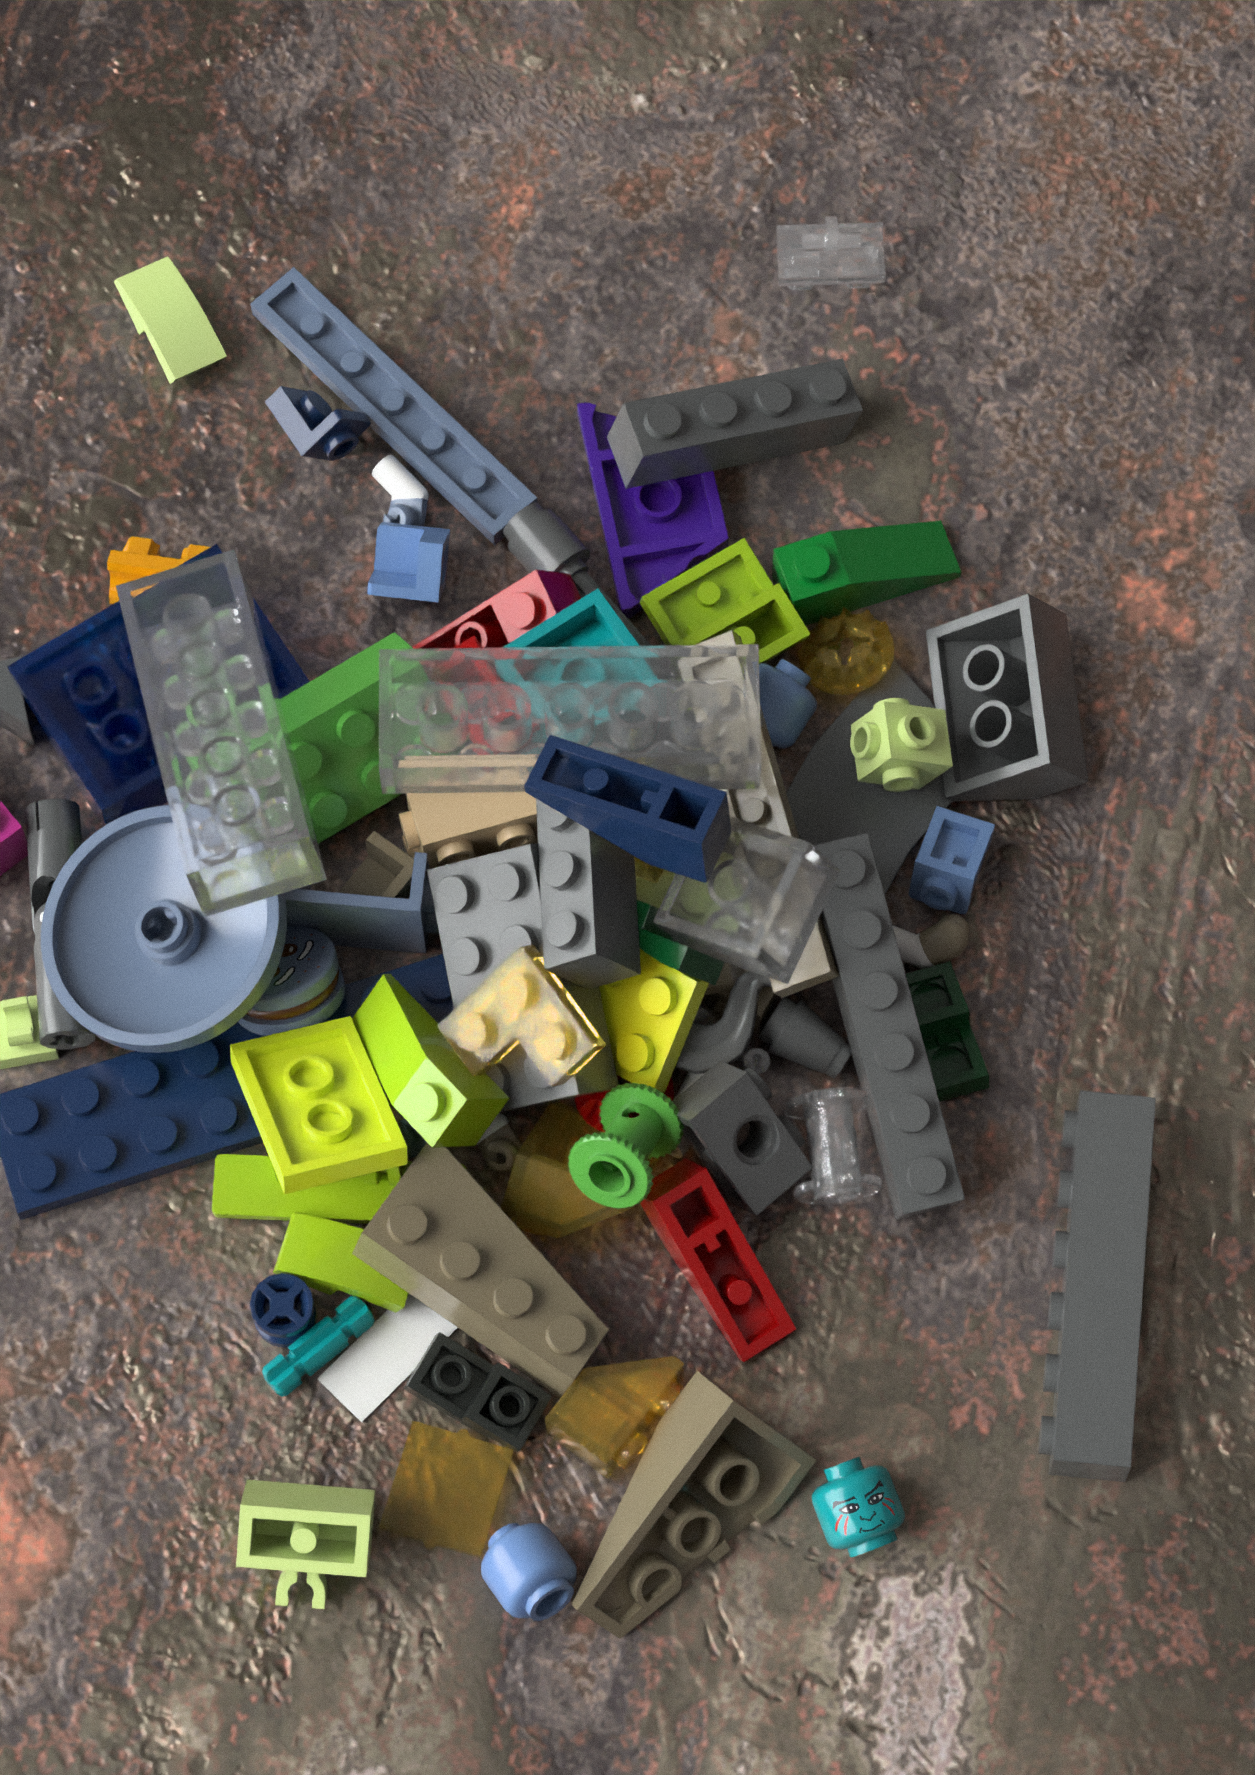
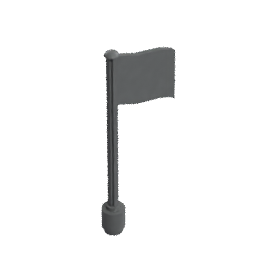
(825, 793)

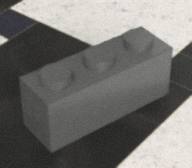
(586, 903)

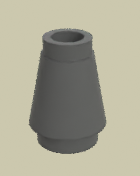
(805, 1038)

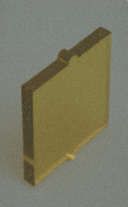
(446, 1489)

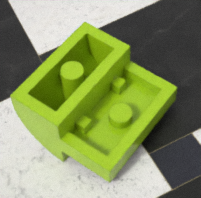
(724, 596)

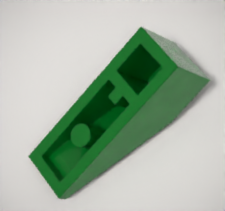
(862, 567)

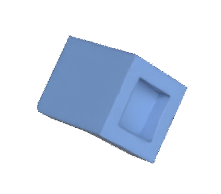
(410, 562)

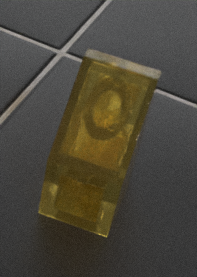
(611, 1408)

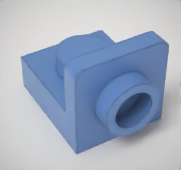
(950, 860)

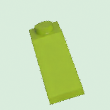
(423, 1070)

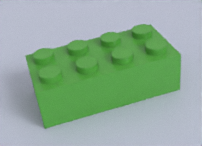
(337, 740)

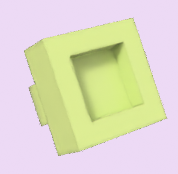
(20, 1033)

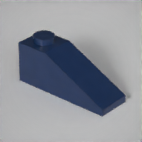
(634, 806)

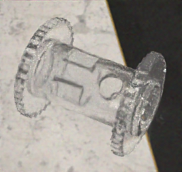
(832, 1146)

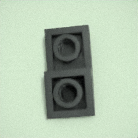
(477, 1393)

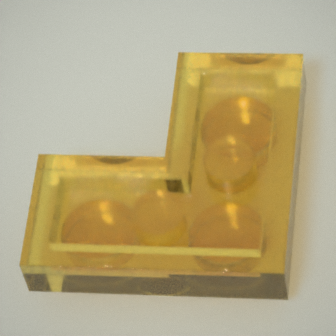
(525, 1007)

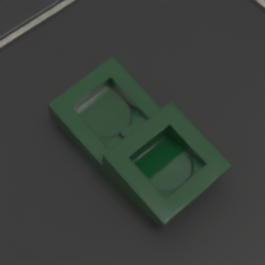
(671, 953)
(947, 1032)

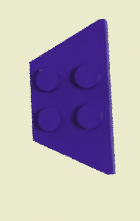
(649, 528)

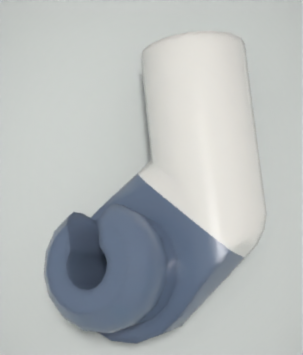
(408, 495)

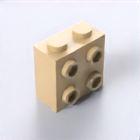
(467, 824)

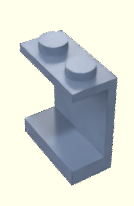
(368, 919)

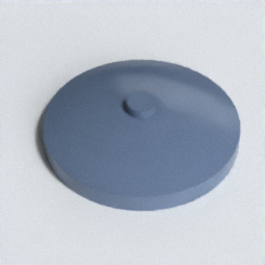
(137, 952)

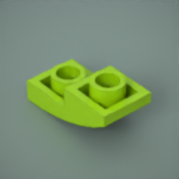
(323, 1258)

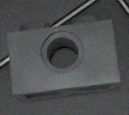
(768, 1158)

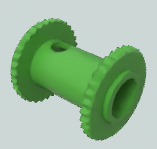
(614, 1163)

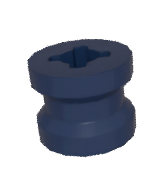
(275, 1299)

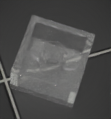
(755, 903)

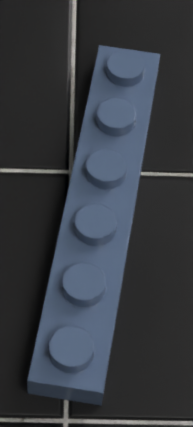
(393, 403)

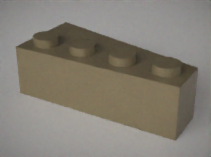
(478, 1271)

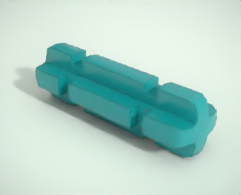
(318, 1346)

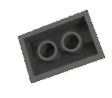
(1008, 702)

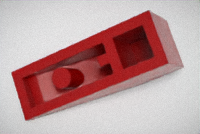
(716, 1258)

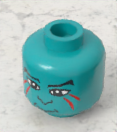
(858, 1507)

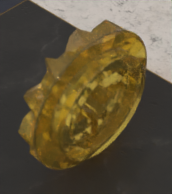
(867, 661)

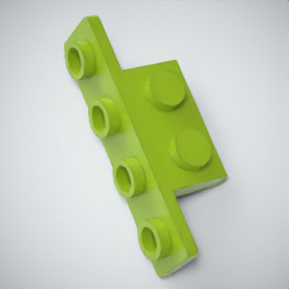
(251, 1190)

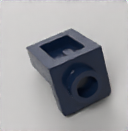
(314, 426)

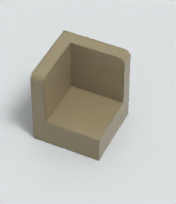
(384, 871)

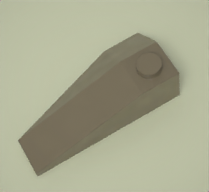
(694, 1490)

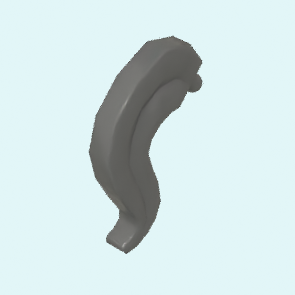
(730, 1035)

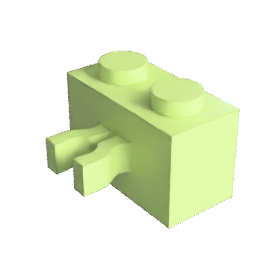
(305, 1531)

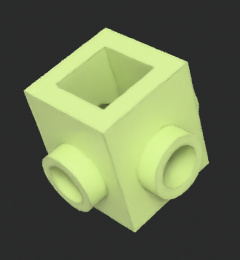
(901, 745)

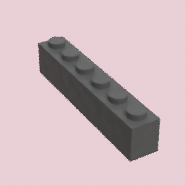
(886, 1036)
(1101, 1286)

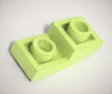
(171, 318)

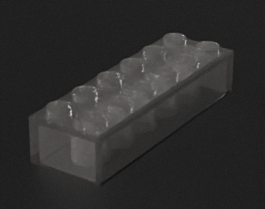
(485, 713)
(220, 734)

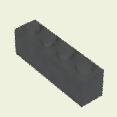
(734, 423)

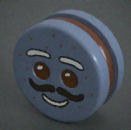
(304, 987)

